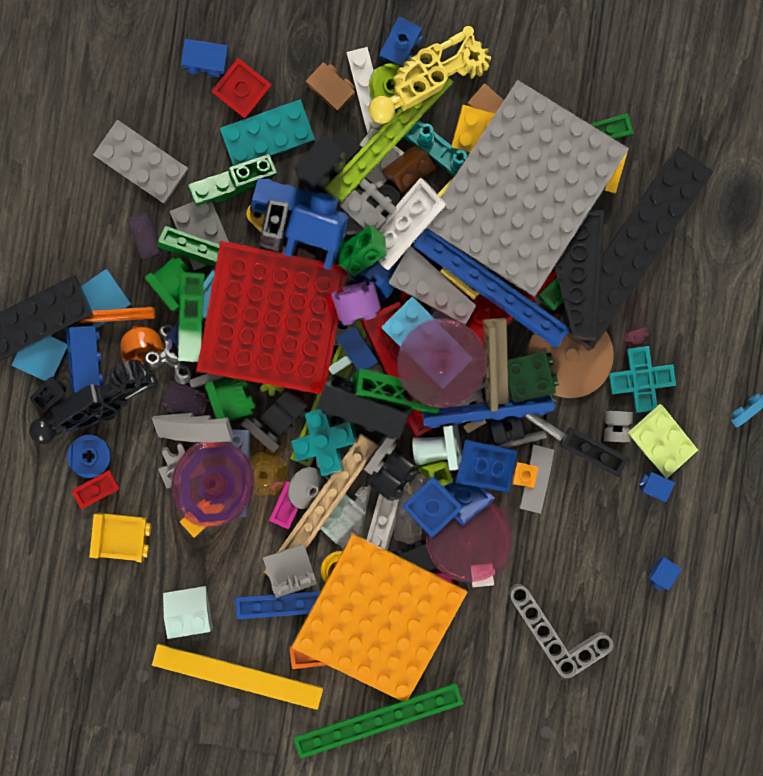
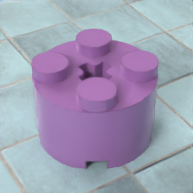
(356, 302)

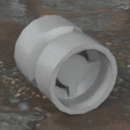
(620, 419)

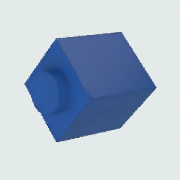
(656, 486)
(663, 573)

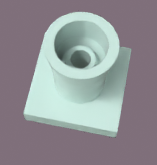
(439, 448)

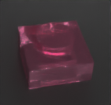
(636, 336)

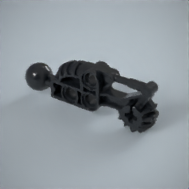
(94, 402)

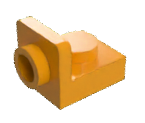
(524, 475)

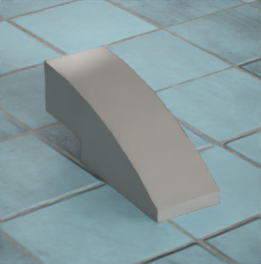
(533, 498)

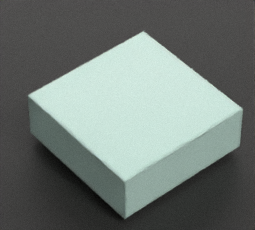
(339, 365)

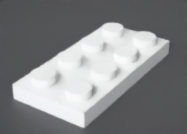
(409, 220)

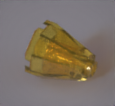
(274, 467)

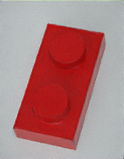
(95, 489)

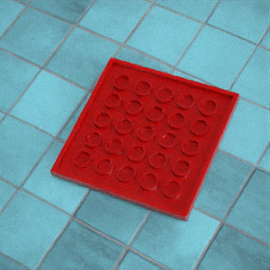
(270, 318)

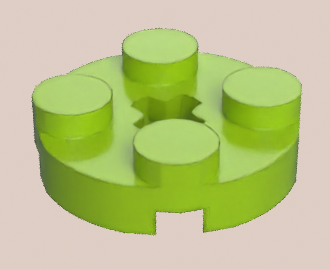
(379, 78)

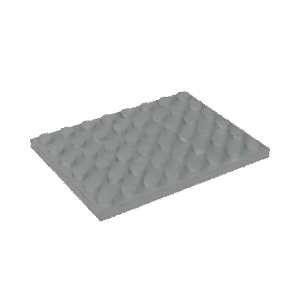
(526, 187)

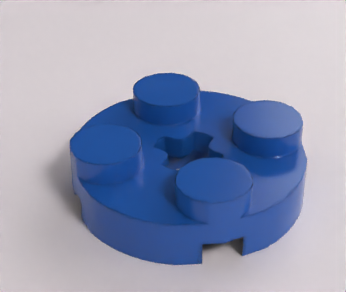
(80, 465)

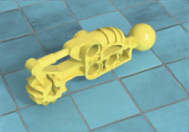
(418, 74)

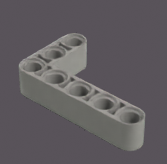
(551, 637)

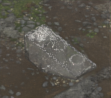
(352, 518)

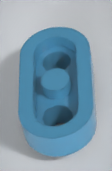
(741, 414)

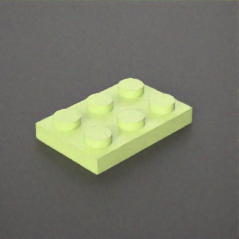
(663, 441)

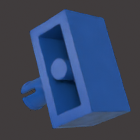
(401, 42)

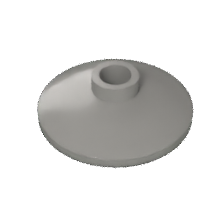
(305, 487)

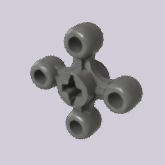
(168, 357)

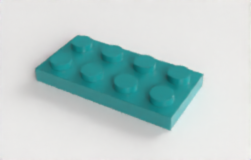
(268, 133)

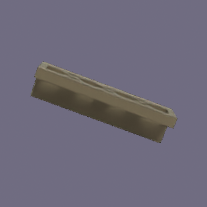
(496, 362)

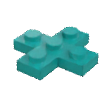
(642, 379)
(324, 442)

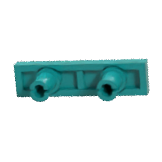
(438, 149)

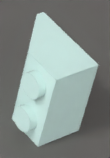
(187, 612)

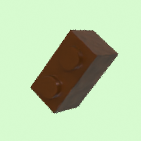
(408, 169)

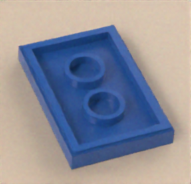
(487, 466)

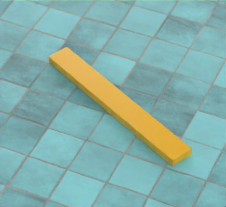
(237, 676)

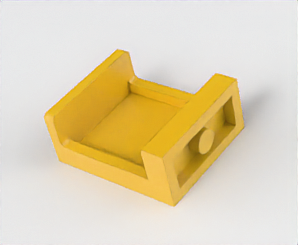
(120, 537)

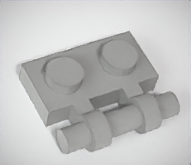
(362, 211)

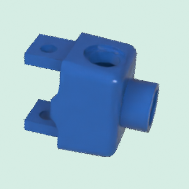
(318, 225)

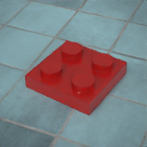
(241, 88)

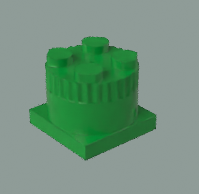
(168, 282)
(230, 398)

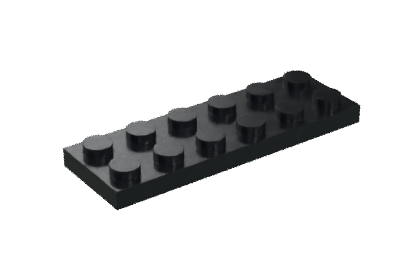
(42, 316)

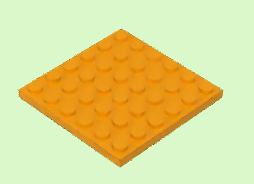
(379, 618)

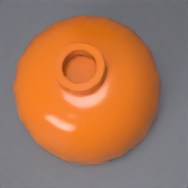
(139, 342)

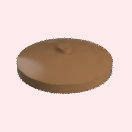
(577, 368)

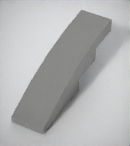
(193, 429)

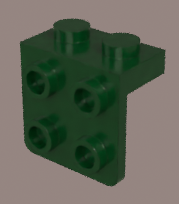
(531, 376)

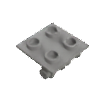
(289, 570)

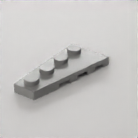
(425, 283)

